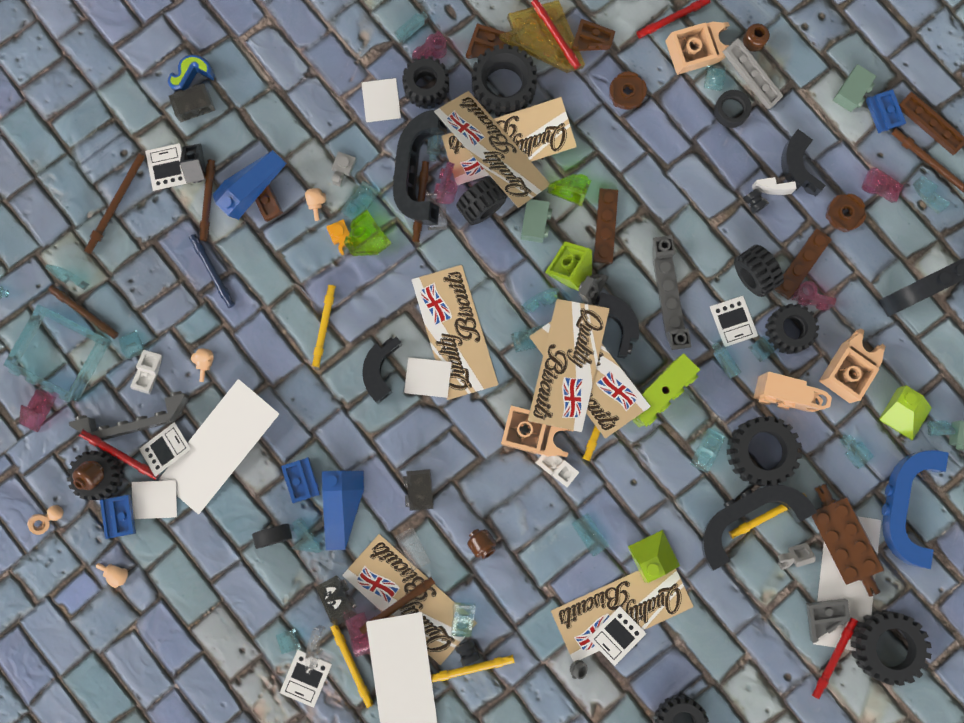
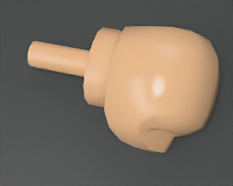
(315, 199)
(203, 359)
(114, 575)

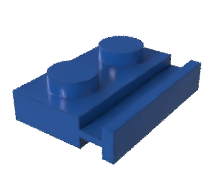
(885, 111)
(300, 480)
(117, 516)

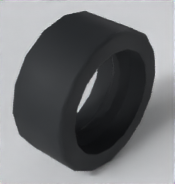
(736, 95)
(272, 536)

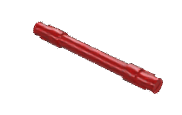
(653, 27)
(569, 54)
(96, 441)
(823, 680)

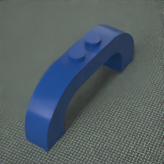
(897, 503)

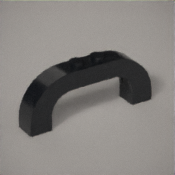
(406, 167)
(923, 288)
(792, 499)

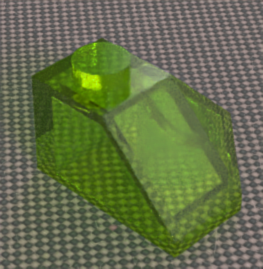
(571, 188)
(366, 236)

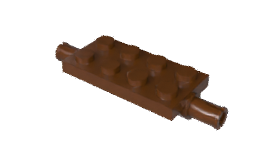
(847, 540)

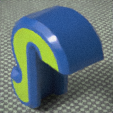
(187, 70)

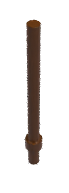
(908, 142)
(96, 236)

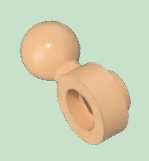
(53, 513)

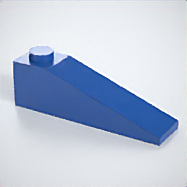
(244, 187)
(341, 500)

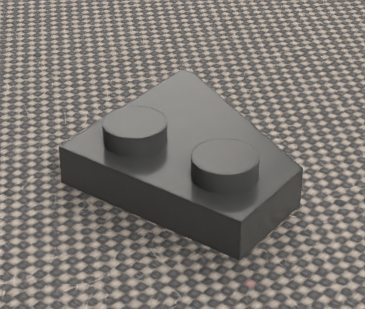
(591, 288)
(826, 616)

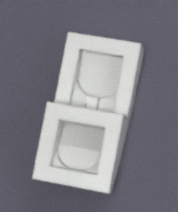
(770, 186)
(147, 372)
(558, 469)

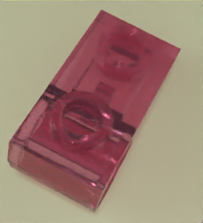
(428, 49)
(880, 183)
(446, 185)
(820, 301)
(359, 642)

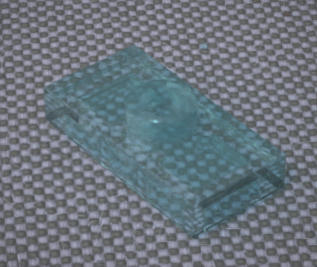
(590, 535)

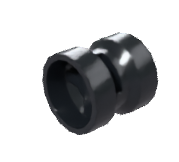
(756, 201)
(467, 652)

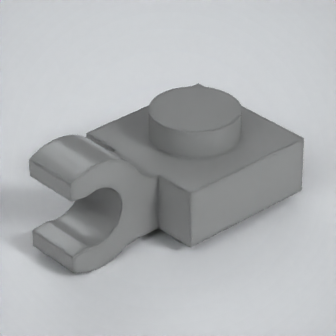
(342, 166)
(799, 555)

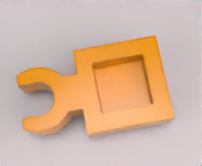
(338, 233)

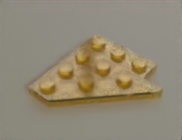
(533, 36)

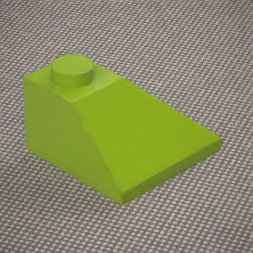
(571, 265)
(906, 412)
(653, 556)

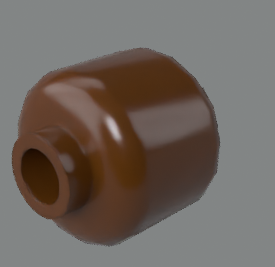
(756, 37)
(88, 475)
(481, 543)

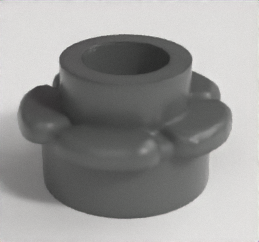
(578, 669)

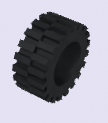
(510, 60)
(740, 456)
(866, 647)

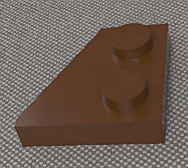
(592, 37)
(482, 39)

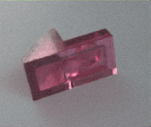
(37, 410)

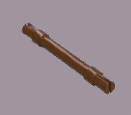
(209, 176)
(423, 177)
(64, 298)
(419, 590)

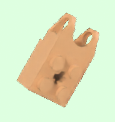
(696, 46)
(853, 368)
(789, 393)
(537, 441)

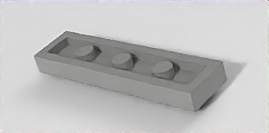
(752, 73)

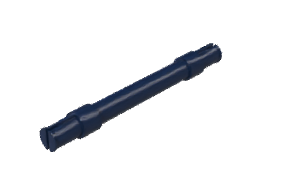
(200, 250)

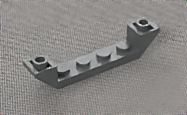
(668, 293)
(174, 406)

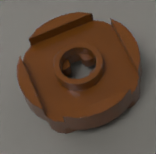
(624, 100)
(846, 223)

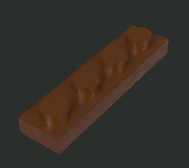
(932, 123)
(605, 226)
(803, 263)

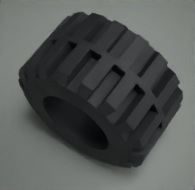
(423, 68)
(481, 201)
(758, 270)
(805, 322)
(109, 482)
(680, 704)

